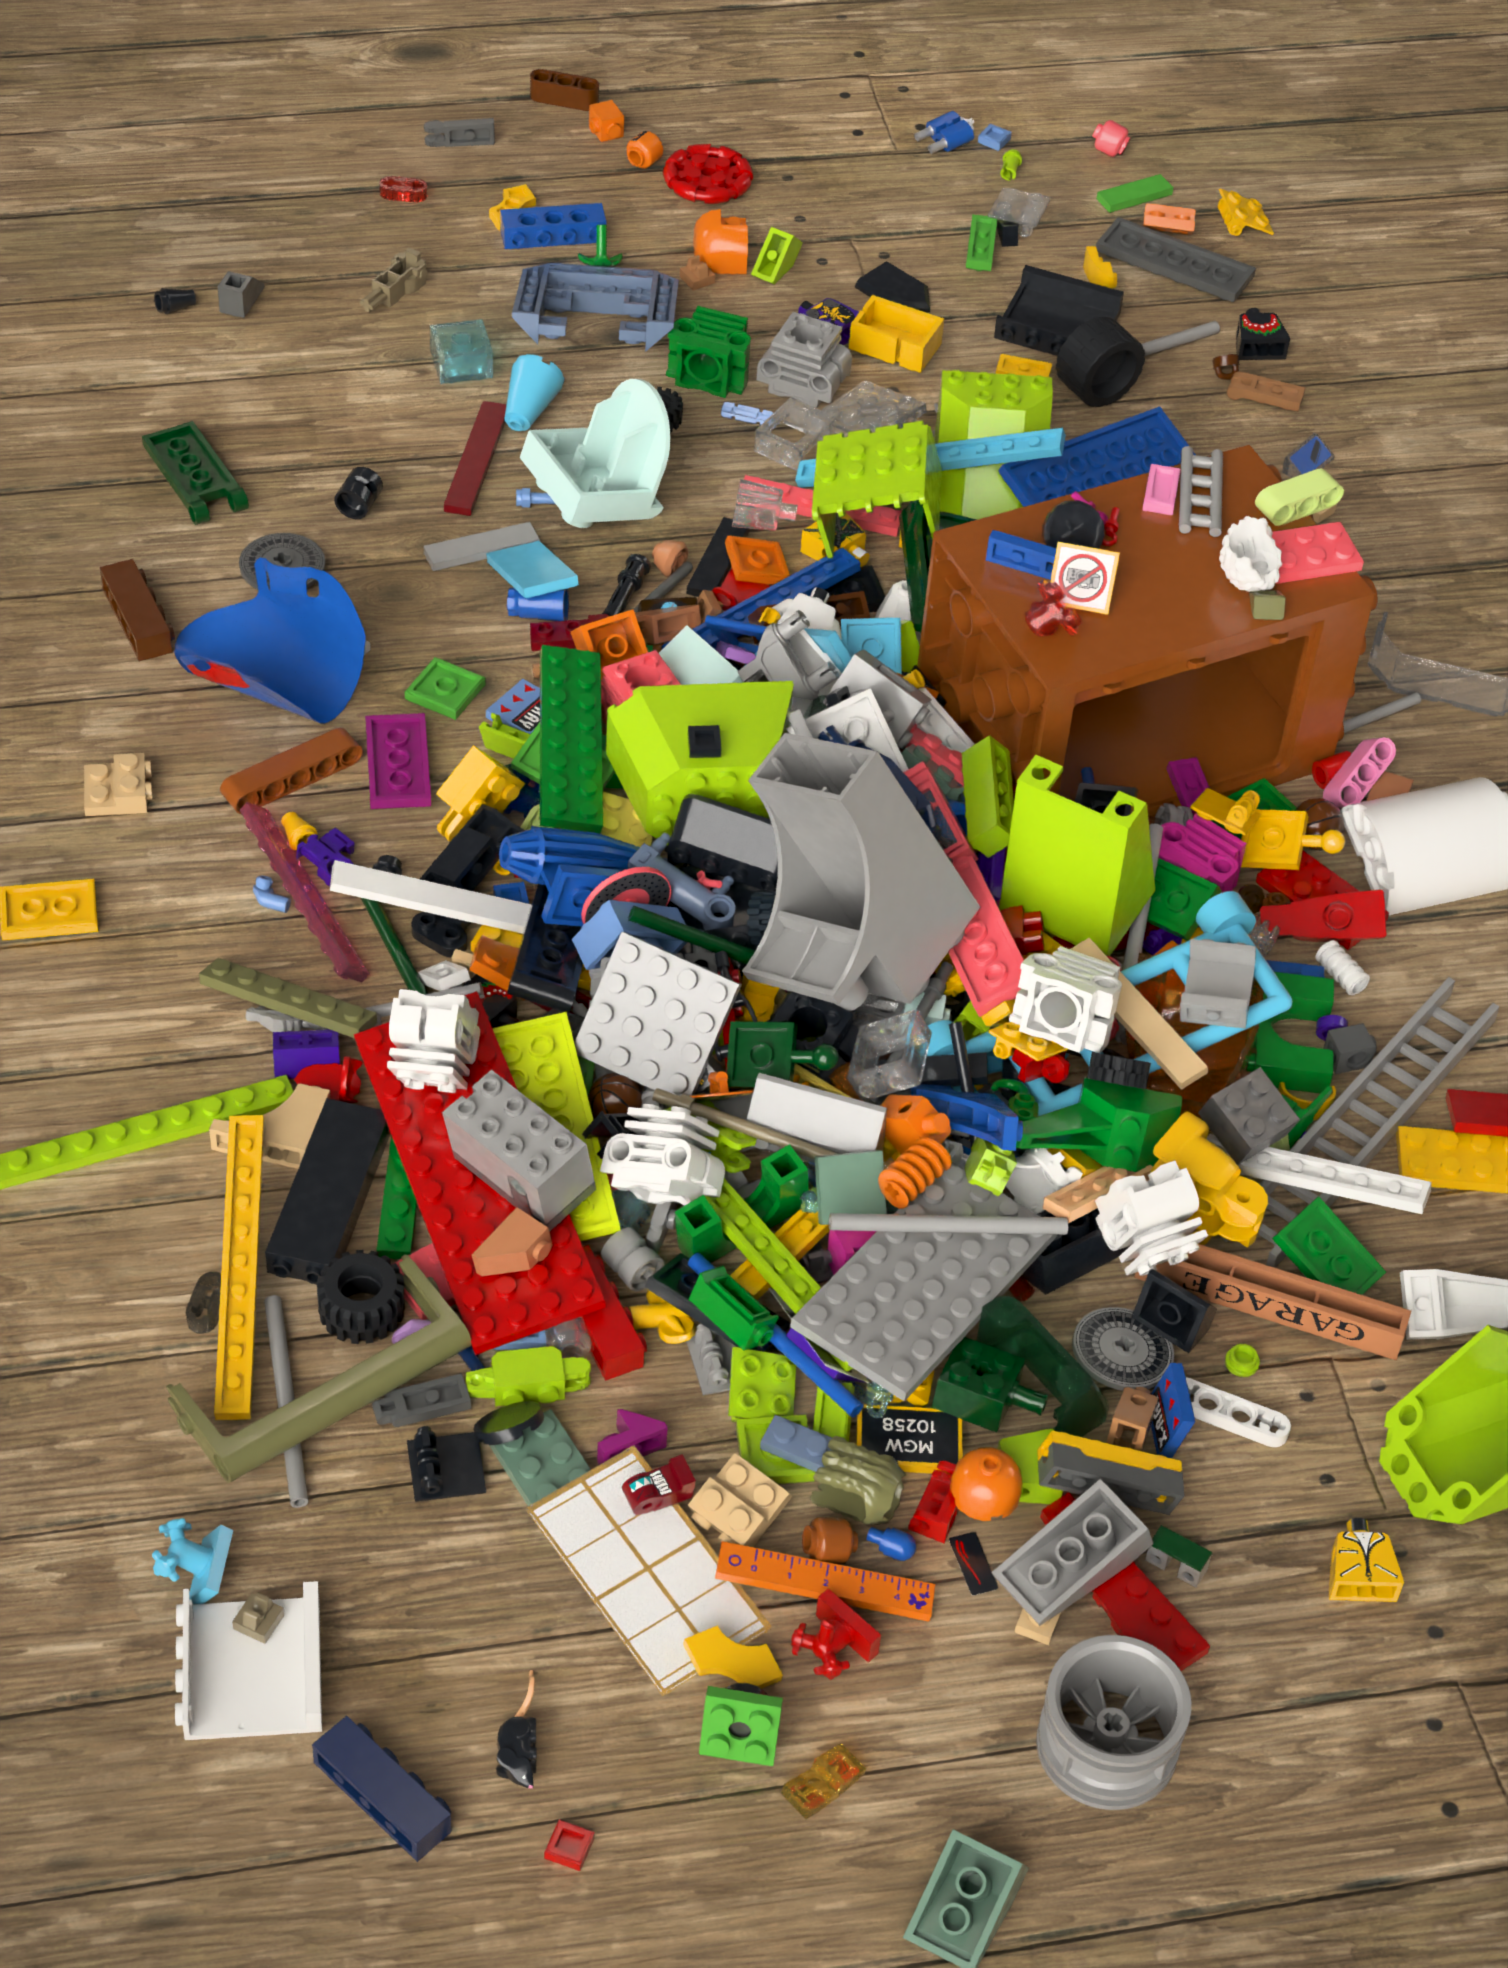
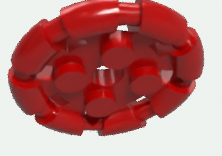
(708, 177)

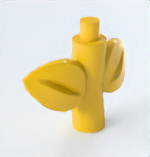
(671, 1322)

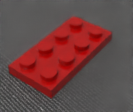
(1308, 882)

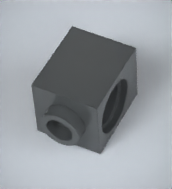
(1351, 1048)

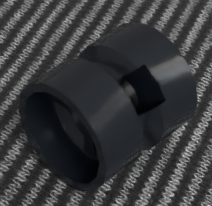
(358, 492)

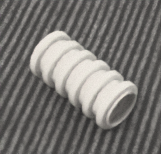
(1342, 967)

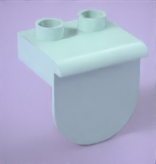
(611, 465)

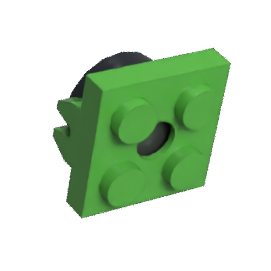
(741, 1724)

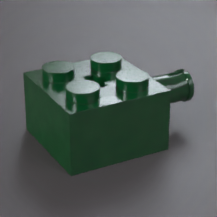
(983, 1384)

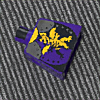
(832, 312)

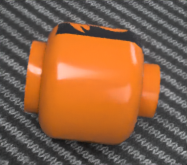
(644, 149)

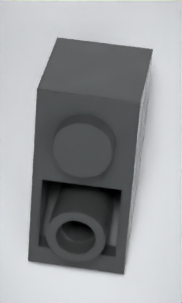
(238, 293)

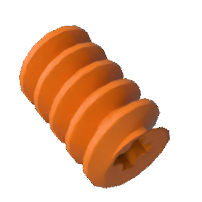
(914, 1171)

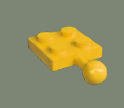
(1279, 839)

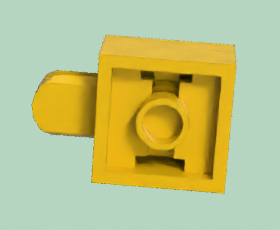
(476, 782)

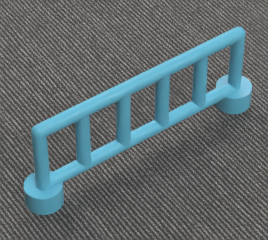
(1221, 919)

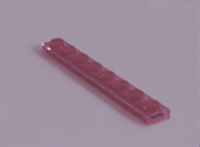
(304, 892)

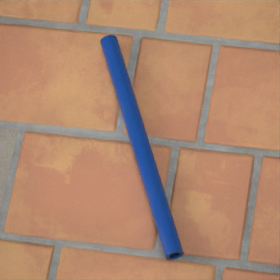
(830, 1386)

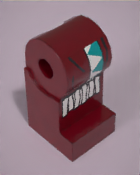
(660, 1487)

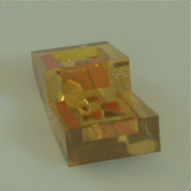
(824, 1781)

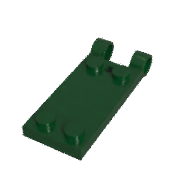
(193, 470)

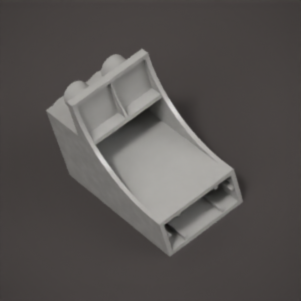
(859, 881)

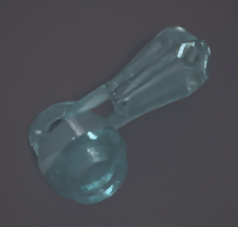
(873, 1396)

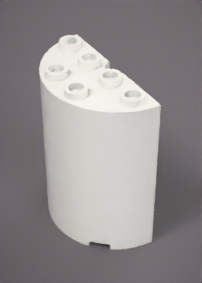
(1433, 843)

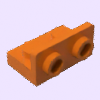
(1169, 219)

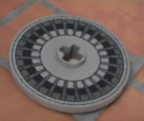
(1099, 1349)

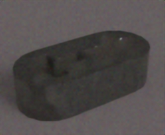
(201, 1300)

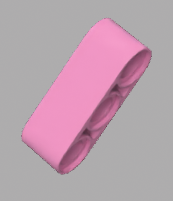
(1371, 769)

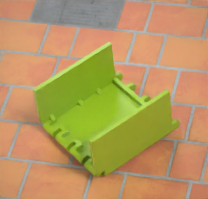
(875, 472)

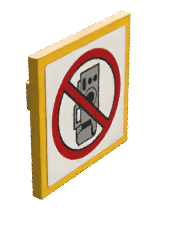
(1085, 576)

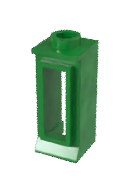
(733, 1309)

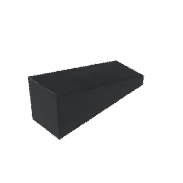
(1007, 233)

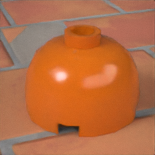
(986, 1484)

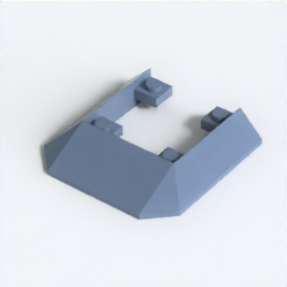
(596, 290)

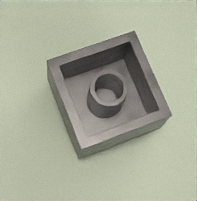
(1248, 1116)

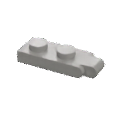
(661, 1221)

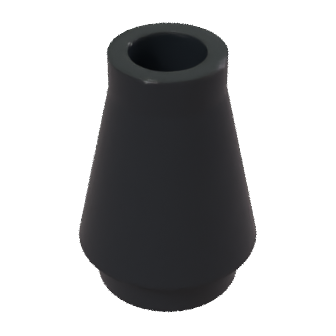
(172, 300)

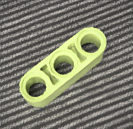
(1299, 497)

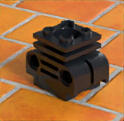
(820, 1020)

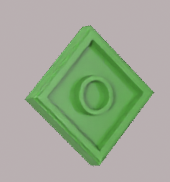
(445, 688)

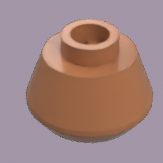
(669, 556)

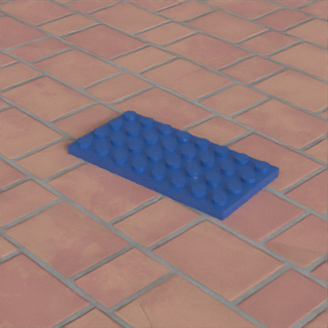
(1098, 458)

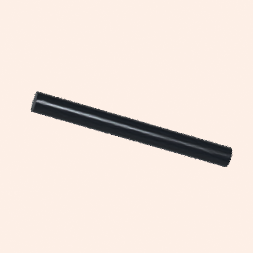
(962, 1061)

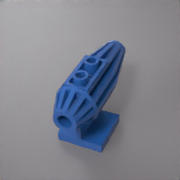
(567, 863)

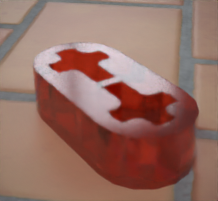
(403, 189)

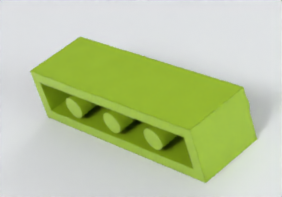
(988, 795)

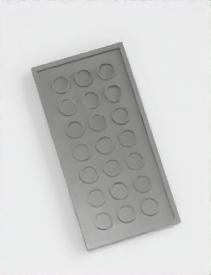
(919, 1293)

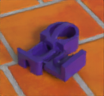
(328, 848)

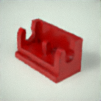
(937, 1506)

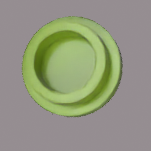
(1242, 1360)

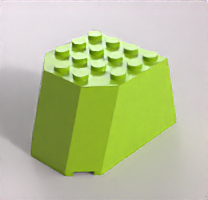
(652, 752)

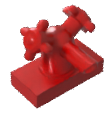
(838, 1629)

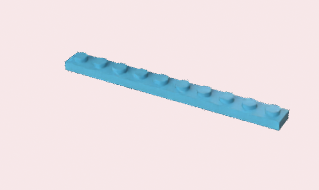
(977, 452)

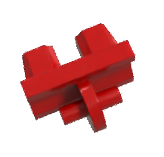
(1053, 1068)

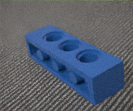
(551, 225)

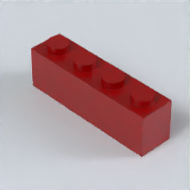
(614, 1340)

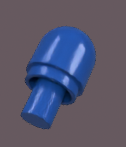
(893, 1543)

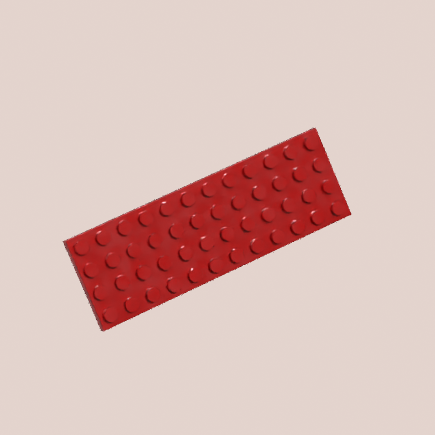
(465, 1210)

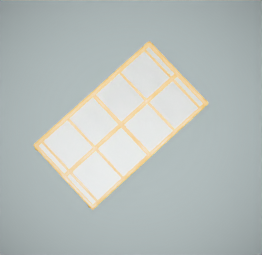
(645, 1570)

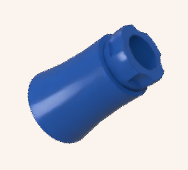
(549, 606)

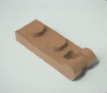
(1265, 391)

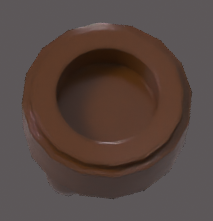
(1226, 362)

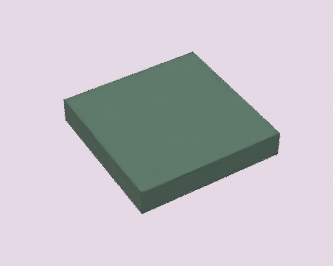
(849, 1184)

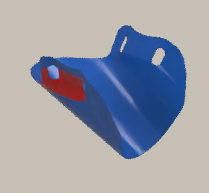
(282, 644)

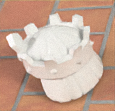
(1037, 1176)

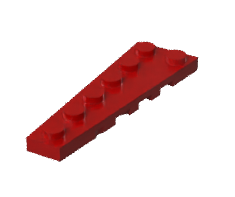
(1141, 1609)

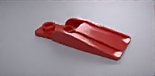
(1330, 917)

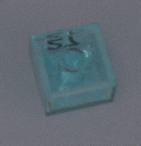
(461, 351)

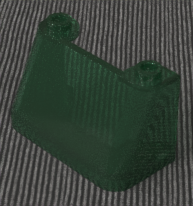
(1012, 1328)

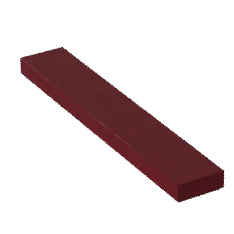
(476, 459)

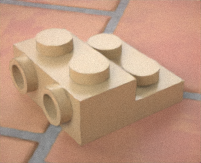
(118, 786)
(739, 1503)

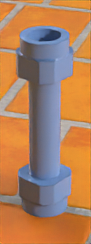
(525, 498)

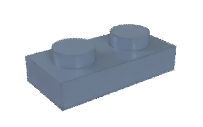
(795, 1443)

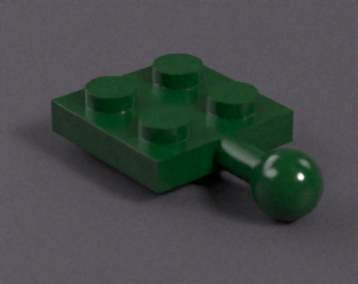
(771, 1051)

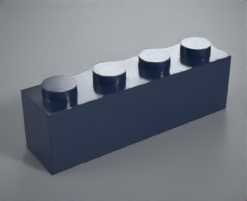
(382, 1787)

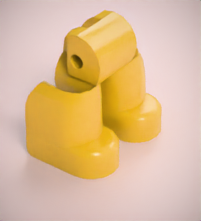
(1227, 1201)

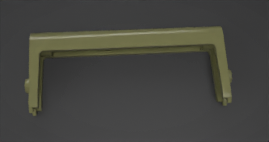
(335, 1398)

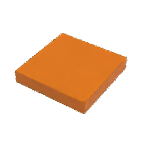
(756, 560)

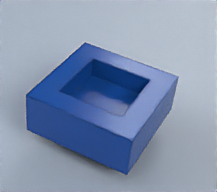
(511, 891)

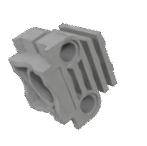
(805, 360)

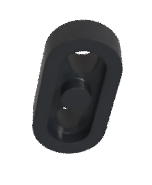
(435, 933)

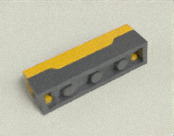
(1133, 1475)

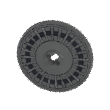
(281, 548)

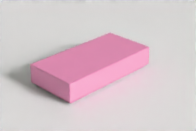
(1161, 489)

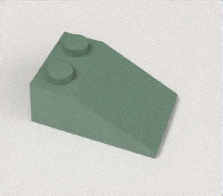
(965, 1901)

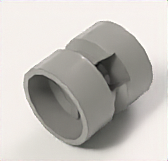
(631, 1258)

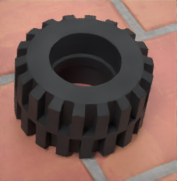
(363, 1318)

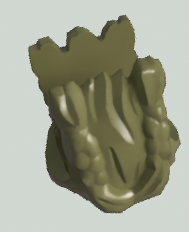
(858, 1483)

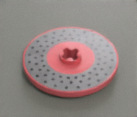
(633, 885)

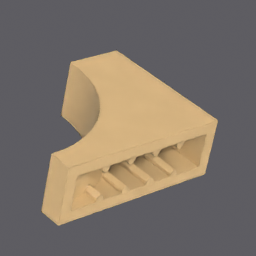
(285, 1128)

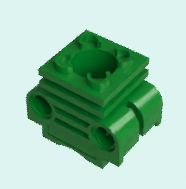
(710, 352)

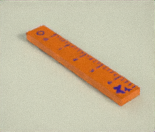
(812, 1577)

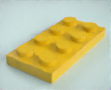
(1453, 1159)

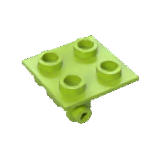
(760, 1385)

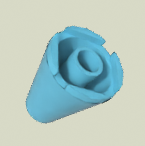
(530, 390)

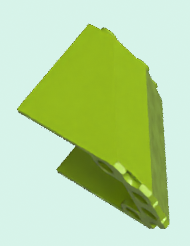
(981, 407)
(1452, 1435)

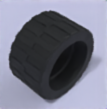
(1100, 361)

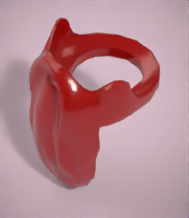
(338, 1078)

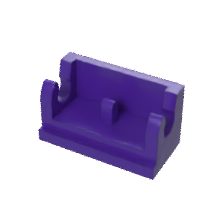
(302, 1049)

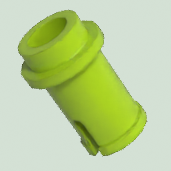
(1011, 161)

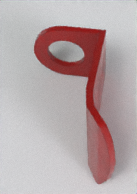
(734, 591)

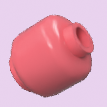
(1111, 138)

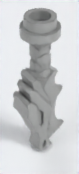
(278, 1021)

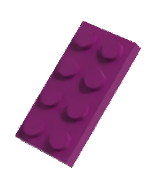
(398, 761)

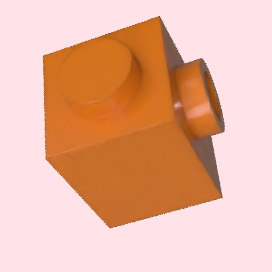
(606, 120)

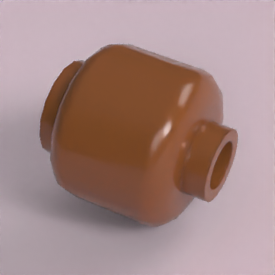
(829, 1540)

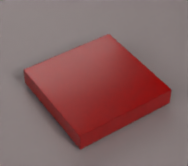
(1478, 1112)

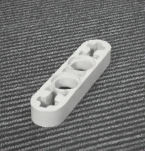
(1228, 1404)

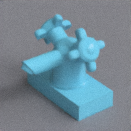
(203, 1560)

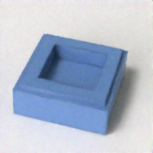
(994, 137)

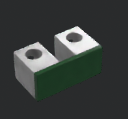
(1192, 1556)

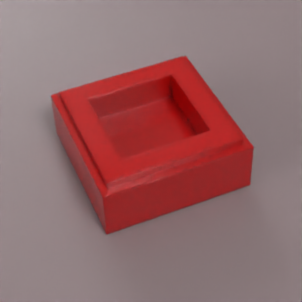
(569, 1845)

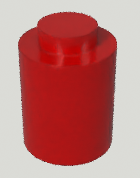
(1326, 768)

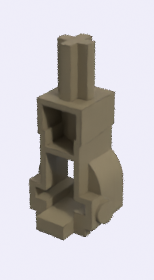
(402, 277)

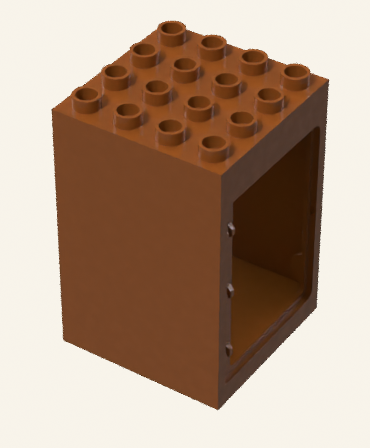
(1169, 667)

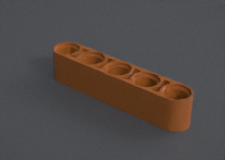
(292, 769)

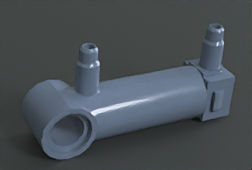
(685, 890)

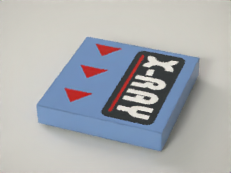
(518, 707)

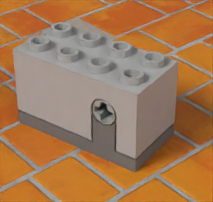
(519, 1150)

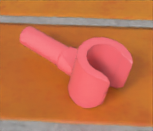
(702, 879)

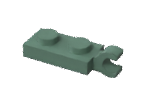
(915, 754)

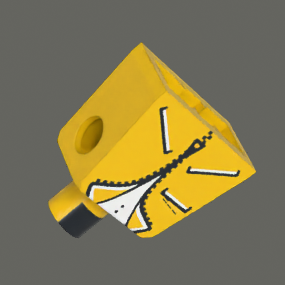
(1364, 1565)

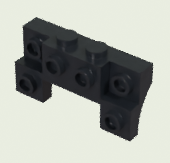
(471, 853)

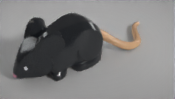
(517, 1744)

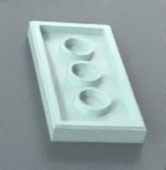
(696, 661)

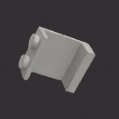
(1218, 983)

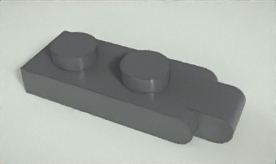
(423, 1401)

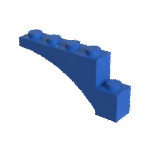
(975, 1114)

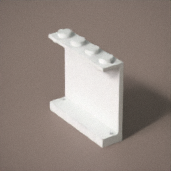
(241, 1684)

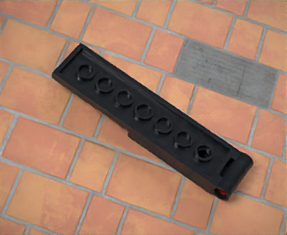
(546, 961)

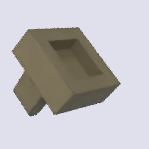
(258, 1617)

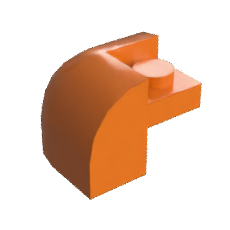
(722, 242)

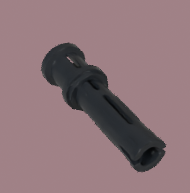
(628, 582)

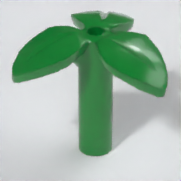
(601, 257)

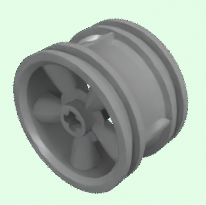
(1105, 1758)

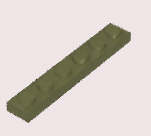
(287, 998)

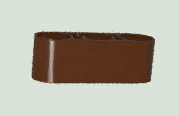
(563, 89)

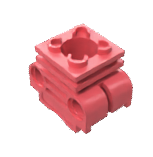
(629, 674)

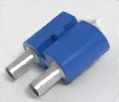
(947, 132)

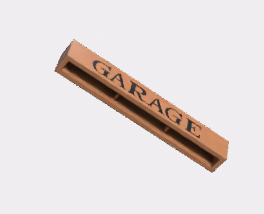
(1291, 1300)

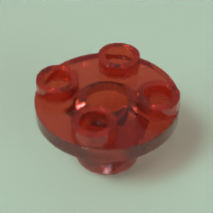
(1046, 616)

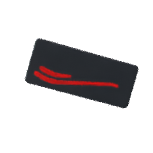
(973, 1563)

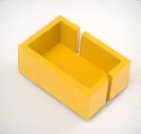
(896, 333)

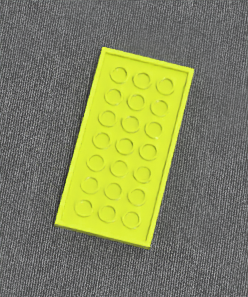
(549, 1074)

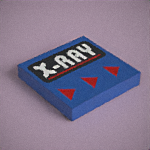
(1173, 1411)

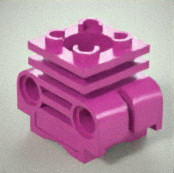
(1203, 850)

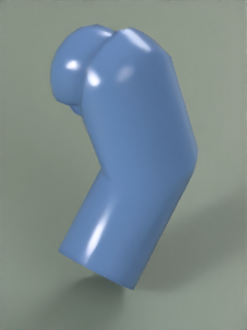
(266, 896)

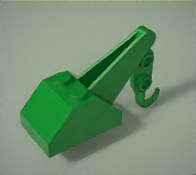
(1109, 1122)

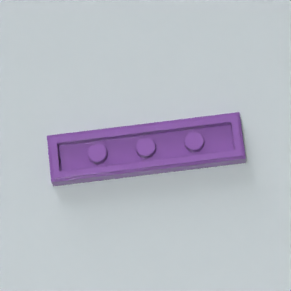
(735, 652)

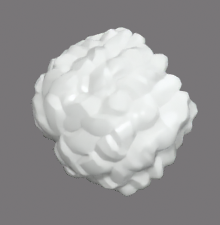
(1251, 555)

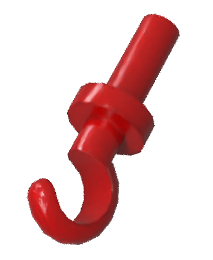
(1111, 526)

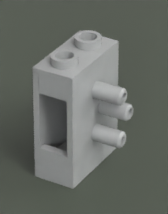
(897, 698)

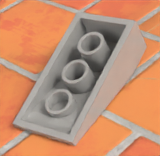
(1074, 1553)

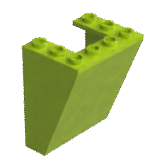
(1075, 864)

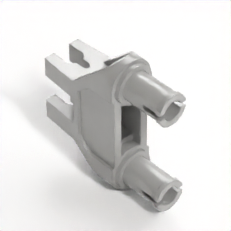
(779, 662)

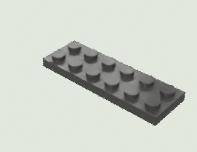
(1175, 259)

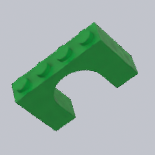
(1295, 1065)
(773, 1201)

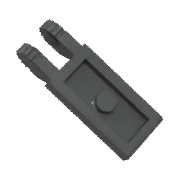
(460, 132)

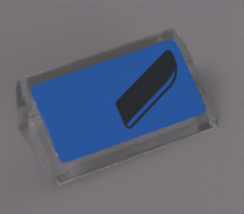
(1308, 456)

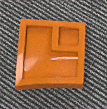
(494, 961)

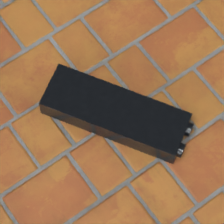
(327, 1190)

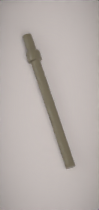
(738, 1124)

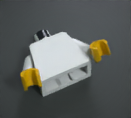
(814, 607)

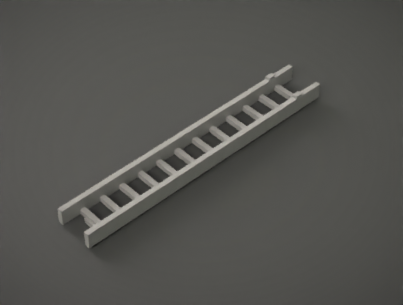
(1366, 1081)

